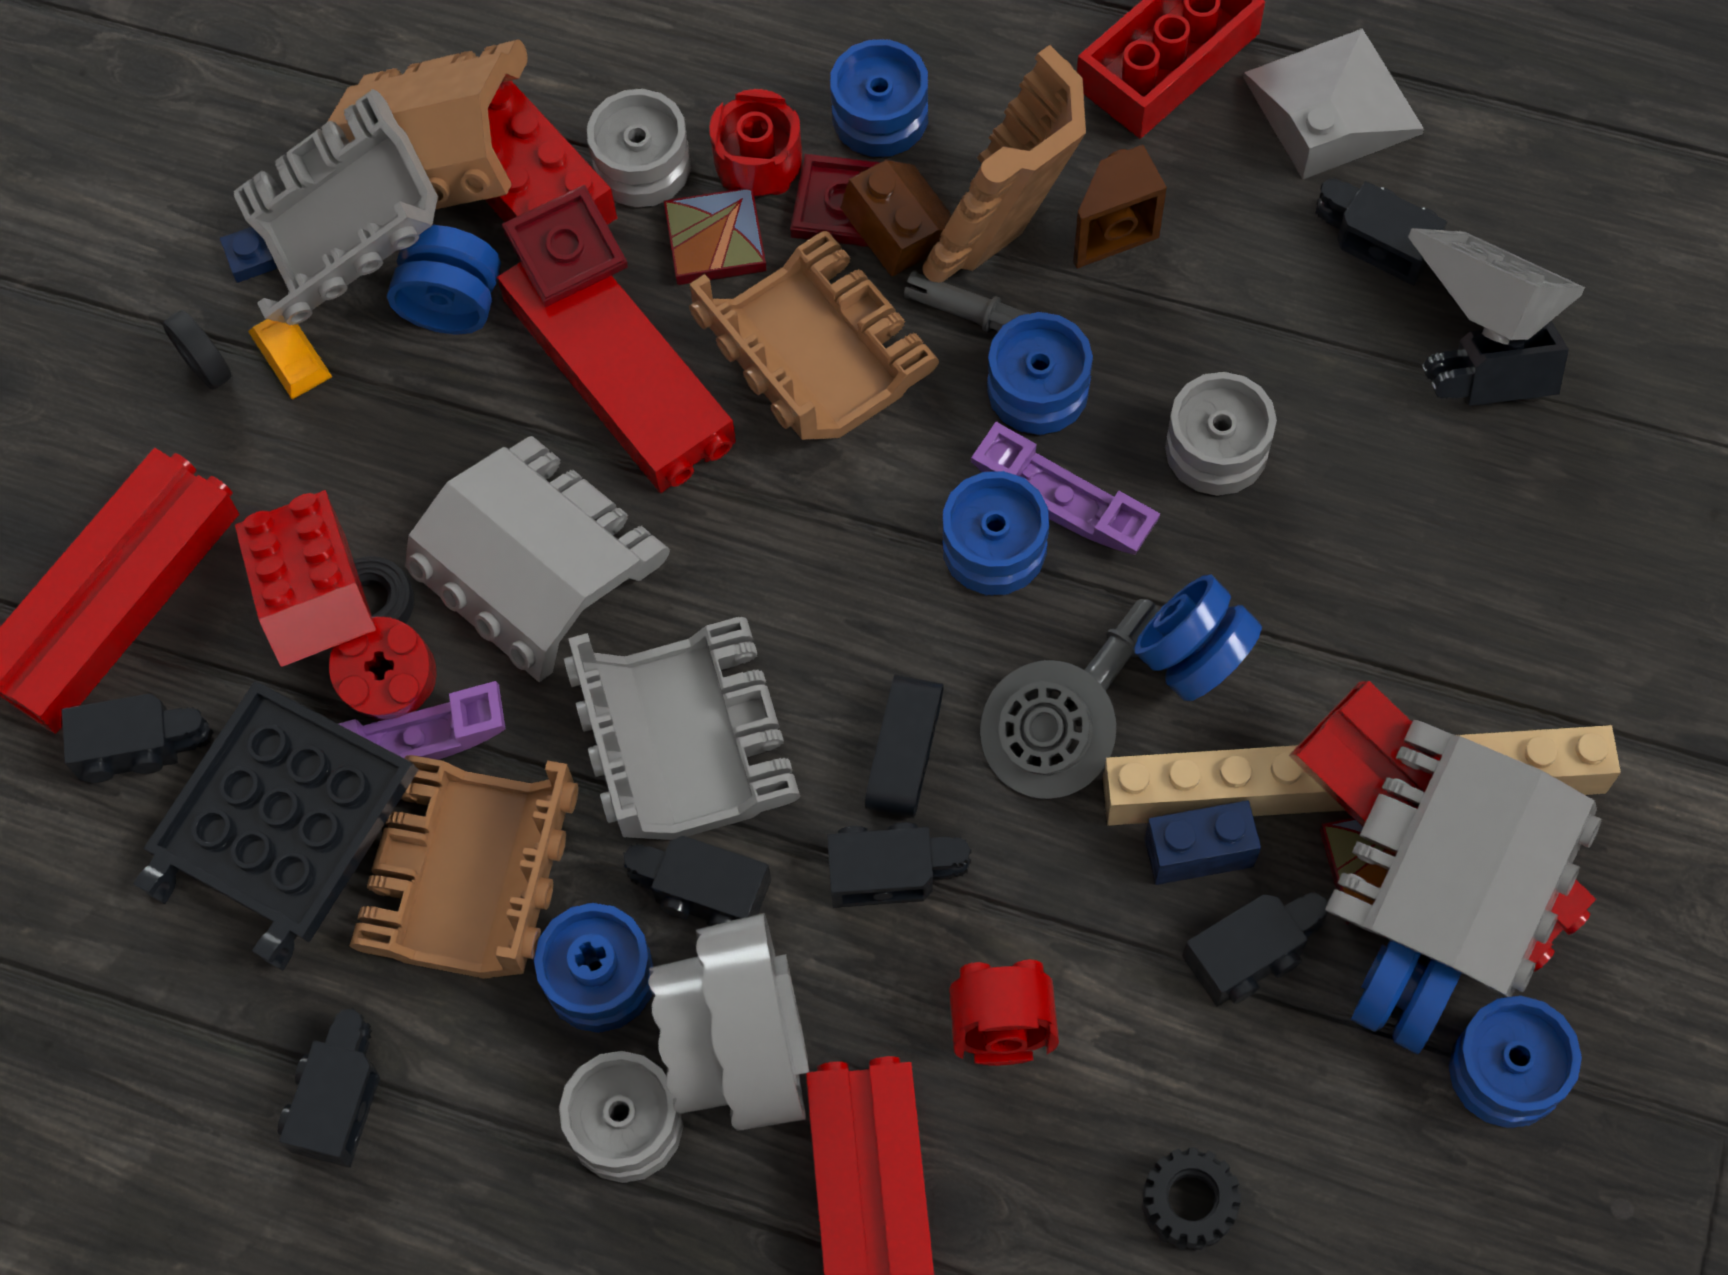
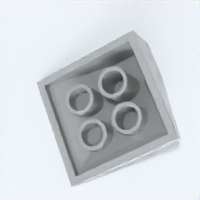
(1333, 103)
(1493, 285)

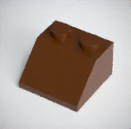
(1119, 207)
(895, 213)

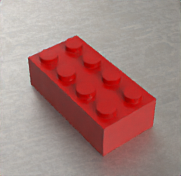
(1164, 55)
(537, 158)
(303, 578)

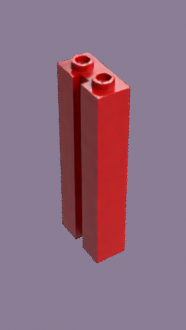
(626, 376)
(109, 585)
(1358, 750)
(869, 1169)

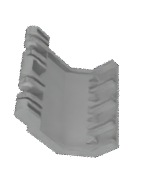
(340, 207)
(525, 551)
(681, 734)
(1472, 860)

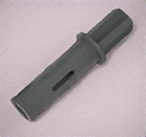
(960, 302)
(1119, 646)

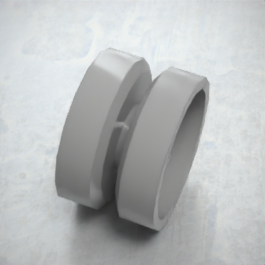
(639, 147)
(1220, 433)
(591, 1122)

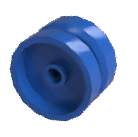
(879, 97)
(445, 281)
(1039, 373)
(995, 532)
(1198, 638)
(577, 943)
(1415, 988)
(1541, 1065)

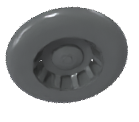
(1048, 729)

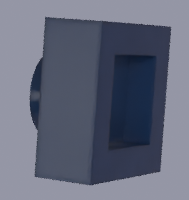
(247, 254)

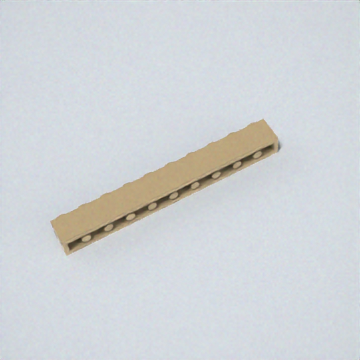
(1277, 785)

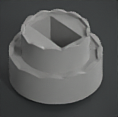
(732, 1027)

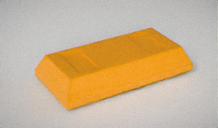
(290, 356)

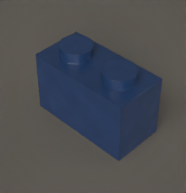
(1202, 842)

